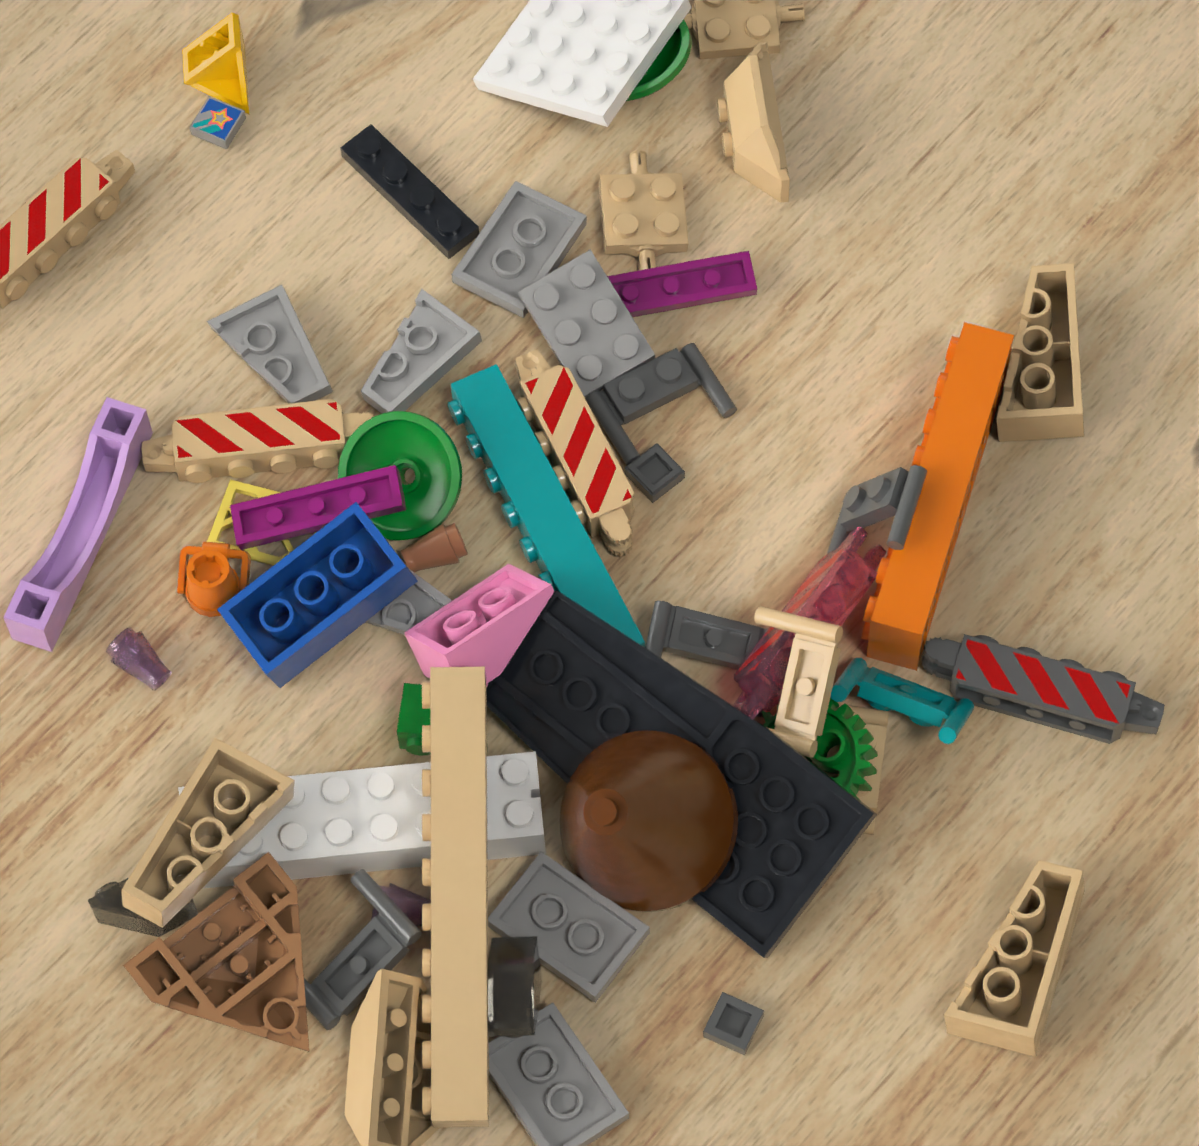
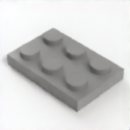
(518, 246)
(586, 323)
(576, 928)
(554, 1084)

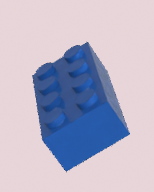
(317, 595)

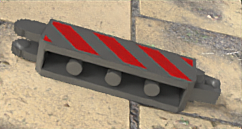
(1042, 688)

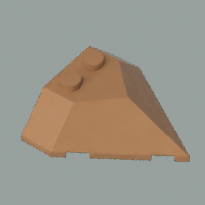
(236, 960)

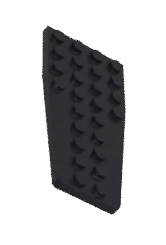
(589, 682)

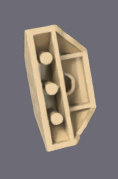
(754, 125)
(387, 1064)

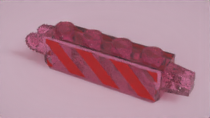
(825, 595)

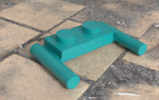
(892, 692)

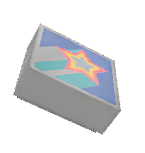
(217, 122)

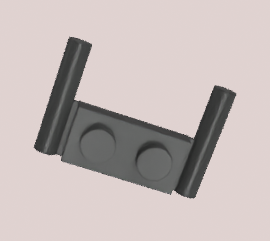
(651, 388)
(879, 499)
(701, 636)
(374, 948)

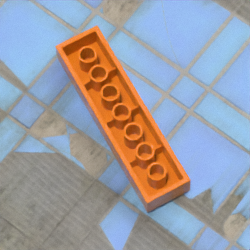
(951, 453)

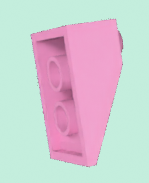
(481, 624)

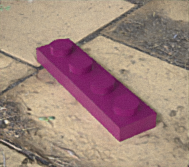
(686, 284)
(314, 506)

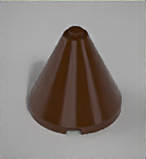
(648, 820)

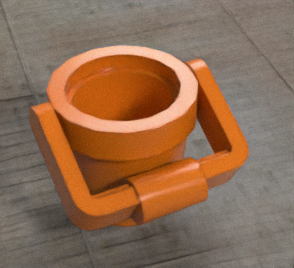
(208, 576)

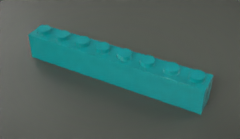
(535, 497)

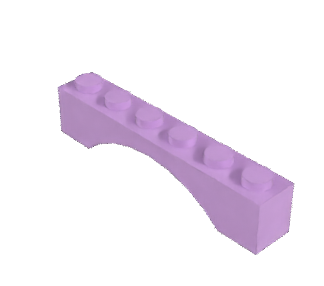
(54, 582)

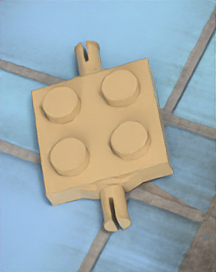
(737, 26)
(643, 212)

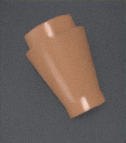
(436, 549)

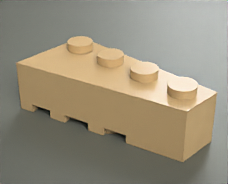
(1044, 374)
(207, 826)
(1017, 976)

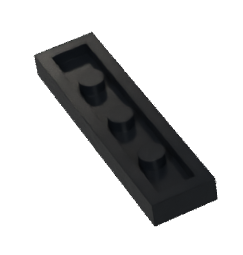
(410, 191)

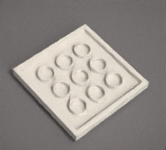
(580, 54)

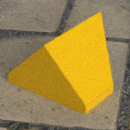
(218, 63)

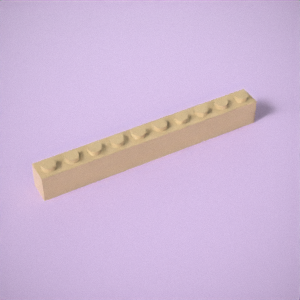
(458, 898)

